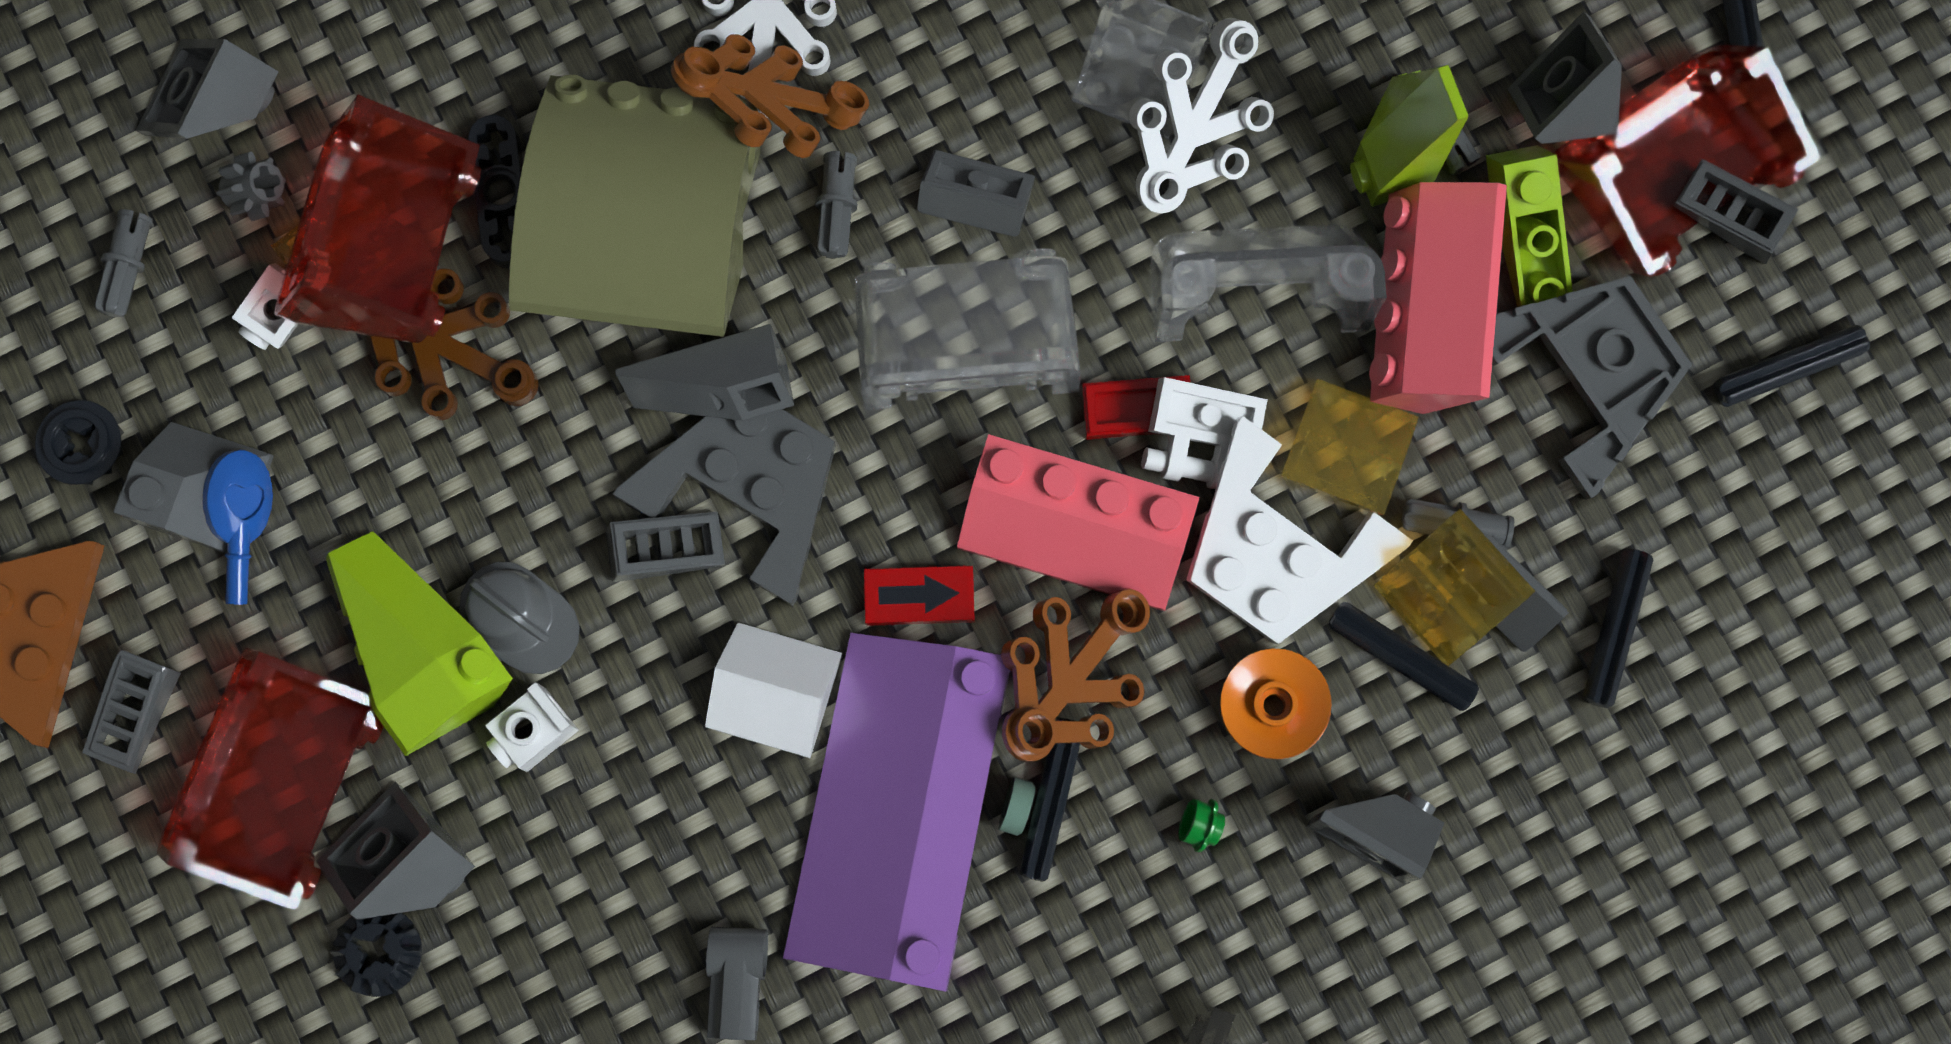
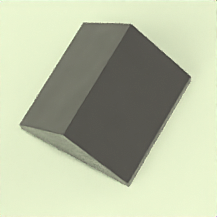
(1571, 87)

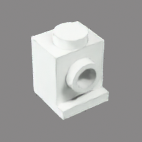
(252, 314)
(549, 731)

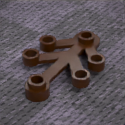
(444, 345)

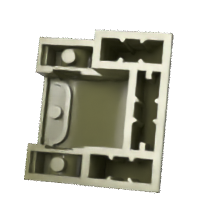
(631, 207)

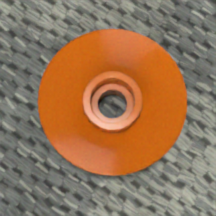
(1295, 683)

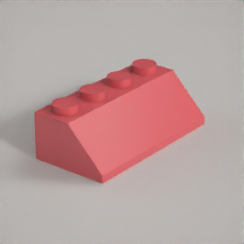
(1440, 295)
(1076, 521)

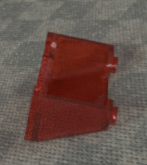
(1712, 107)
(377, 225)
(267, 779)

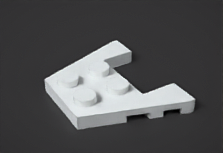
(1266, 564)

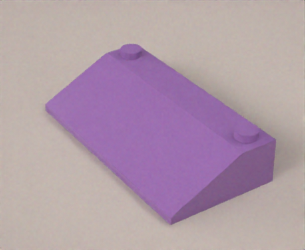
(898, 810)

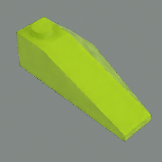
(1409, 133)
(416, 650)

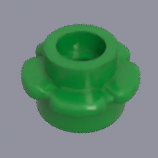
(1201, 824)

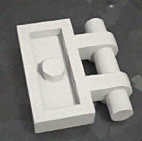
(1199, 415)

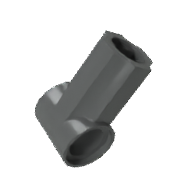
(736, 966)

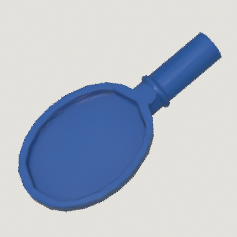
(237, 511)

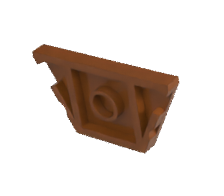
(40, 628)

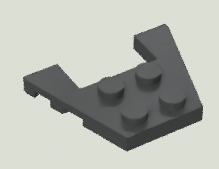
(1614, 358)
(760, 464)

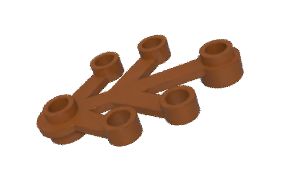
(704, 75)
(1068, 677)

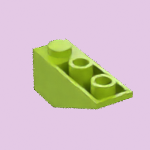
(1533, 223)

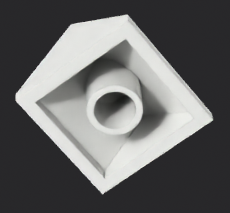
(772, 689)

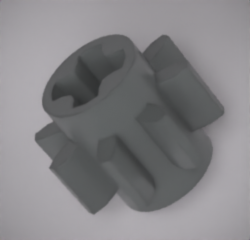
(251, 186)

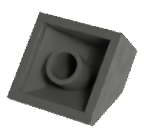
(207, 89)
(169, 480)
(1385, 832)
(394, 859)

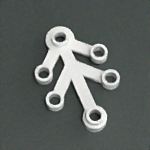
(765, 18)
(1194, 123)

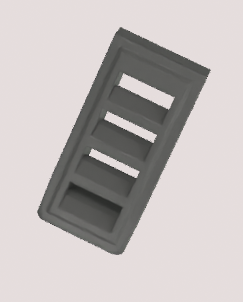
(1740, 236)
(662, 526)
(110, 704)

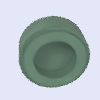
(1016, 806)

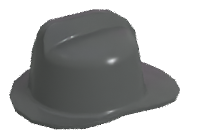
(520, 617)

